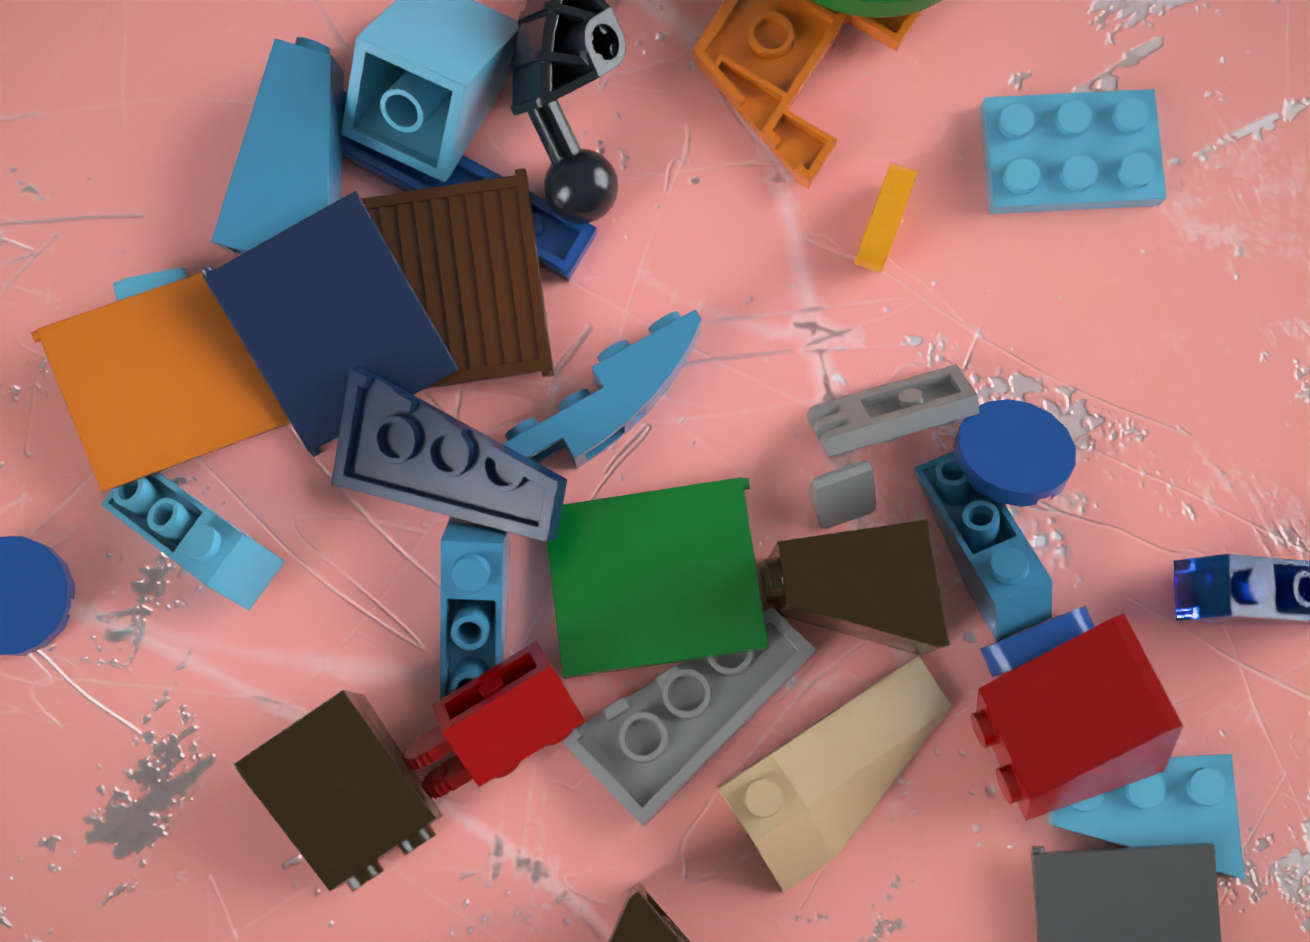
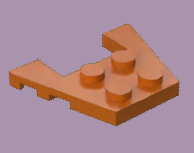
(765, 56)

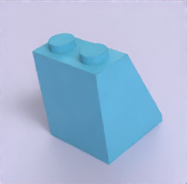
(427, 80)

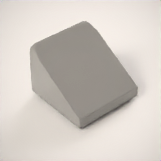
(843, 494)

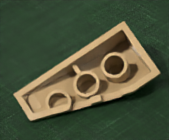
(826, 780)

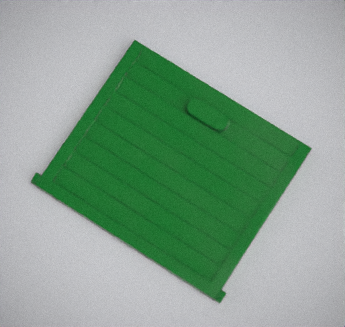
(656, 579)

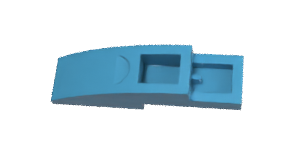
(629, 387)

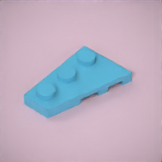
(1180, 806)

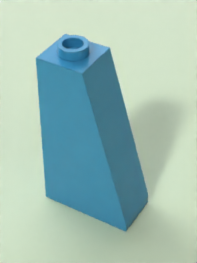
(289, 149)

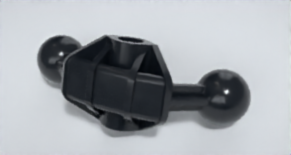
(555, 53)

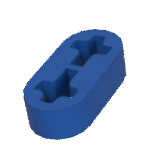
(1035, 641)

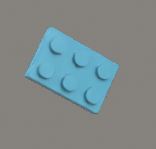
(1072, 151)

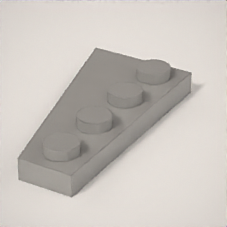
(673, 727)

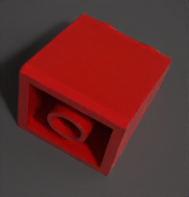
(1077, 721)

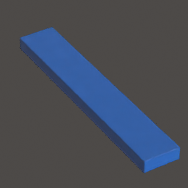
(559, 242)

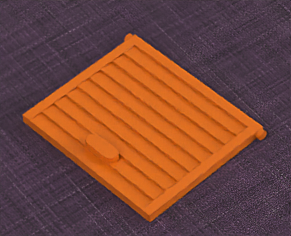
(157, 381)

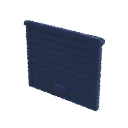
(326, 303)

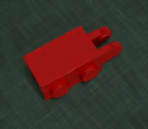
(495, 723)

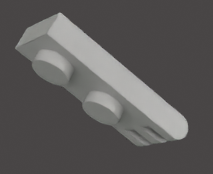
(893, 410)

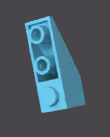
(196, 537)

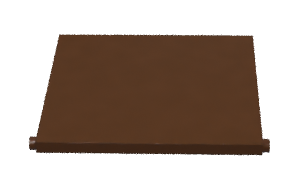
(474, 271)

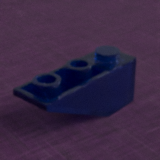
(1242, 590)

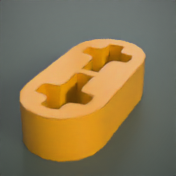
(885, 218)

